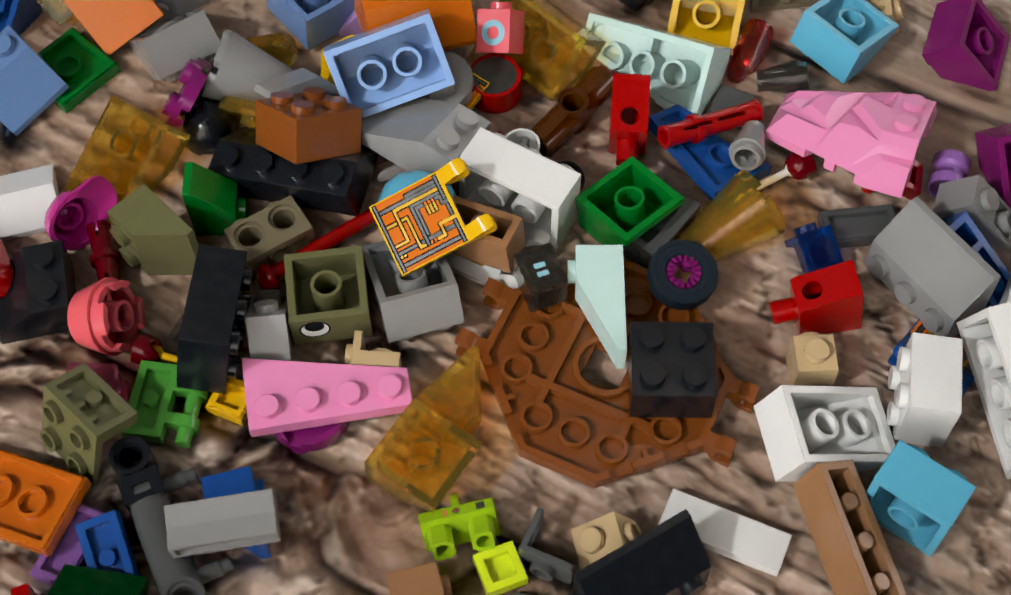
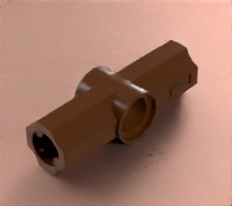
(573, 109)

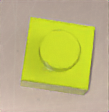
(500, 569)

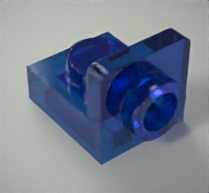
(815, 247)

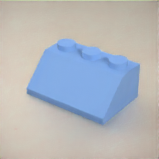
(390, 64)

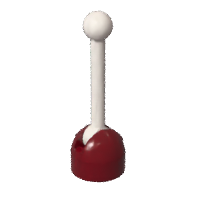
(795, 167)

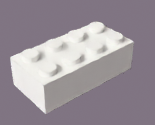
(988, 350)

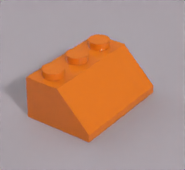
(451, 18)

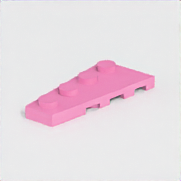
(314, 394)

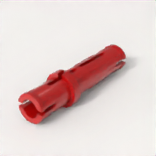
(708, 124)

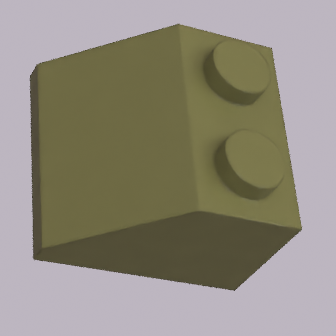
(153, 235)

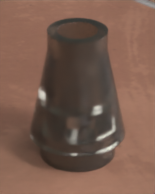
(784, 77)

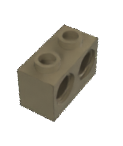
(266, 232)

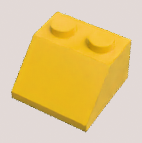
(708, 20)

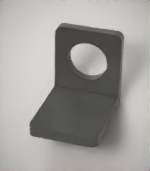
(541, 563)

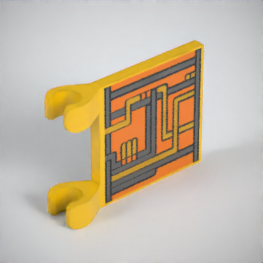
(424, 221)

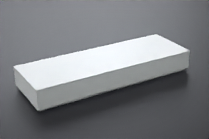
(732, 533)

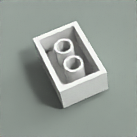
(521, 183)

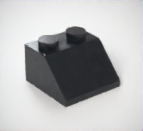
(38, 293)

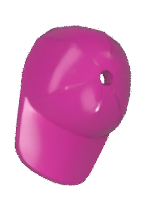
(78, 209)

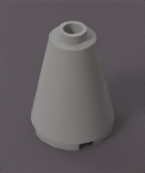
(239, 68)

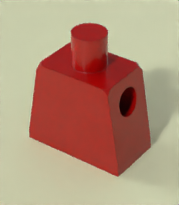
(629, 115)
(822, 300)

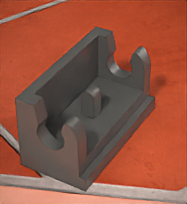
(663, 232)

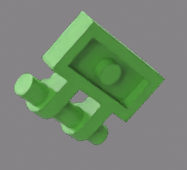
(154, 402)

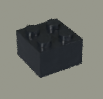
(671, 369)

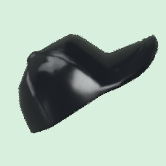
(207, 125)

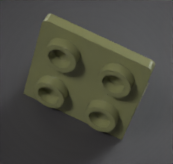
(80, 416)

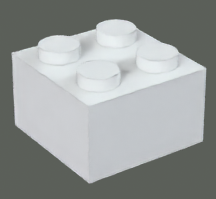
(926, 389)

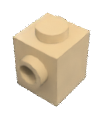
(812, 360)

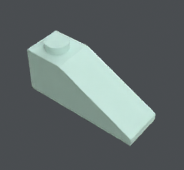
(601, 295)

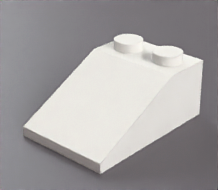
(823, 425)

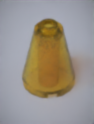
(736, 219)

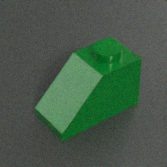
(211, 200)

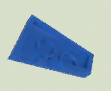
(704, 161)

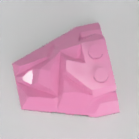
(859, 131)

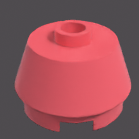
(106, 316)

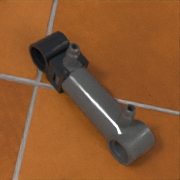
(144, 497)

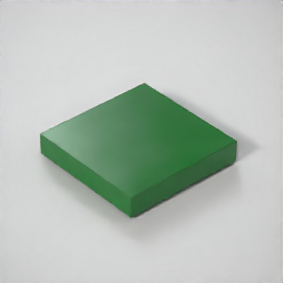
(80, 66)

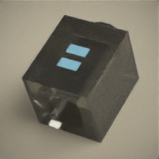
(540, 276)

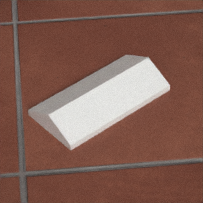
(25, 200)

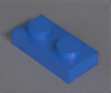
(107, 544)

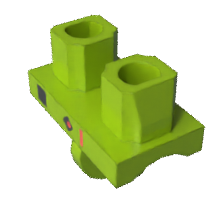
(459, 525)

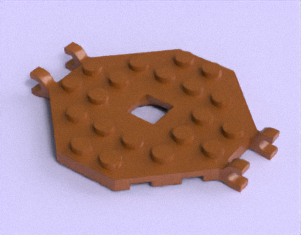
(571, 422)

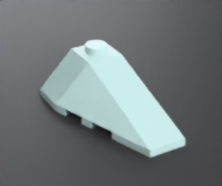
(680, 66)

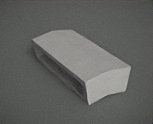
(222, 523)

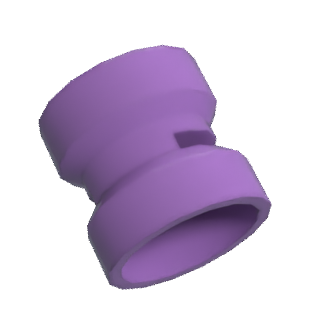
(946, 167)

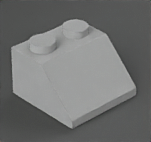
(174, 42)

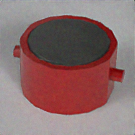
(504, 80)

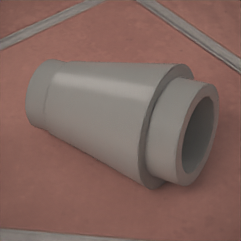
(749, 147)

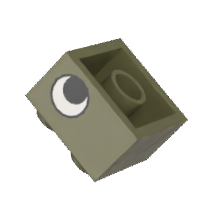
(327, 295)

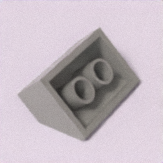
(931, 269)

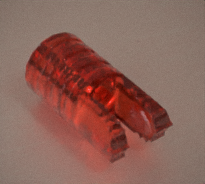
(749, 49)

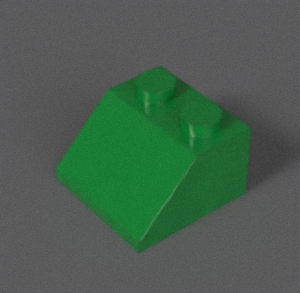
(625, 204)

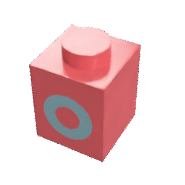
(500, 29)

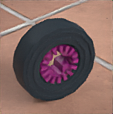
(690, 258)

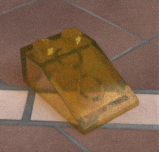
(129, 149)

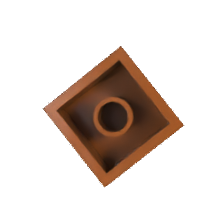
(308, 125)

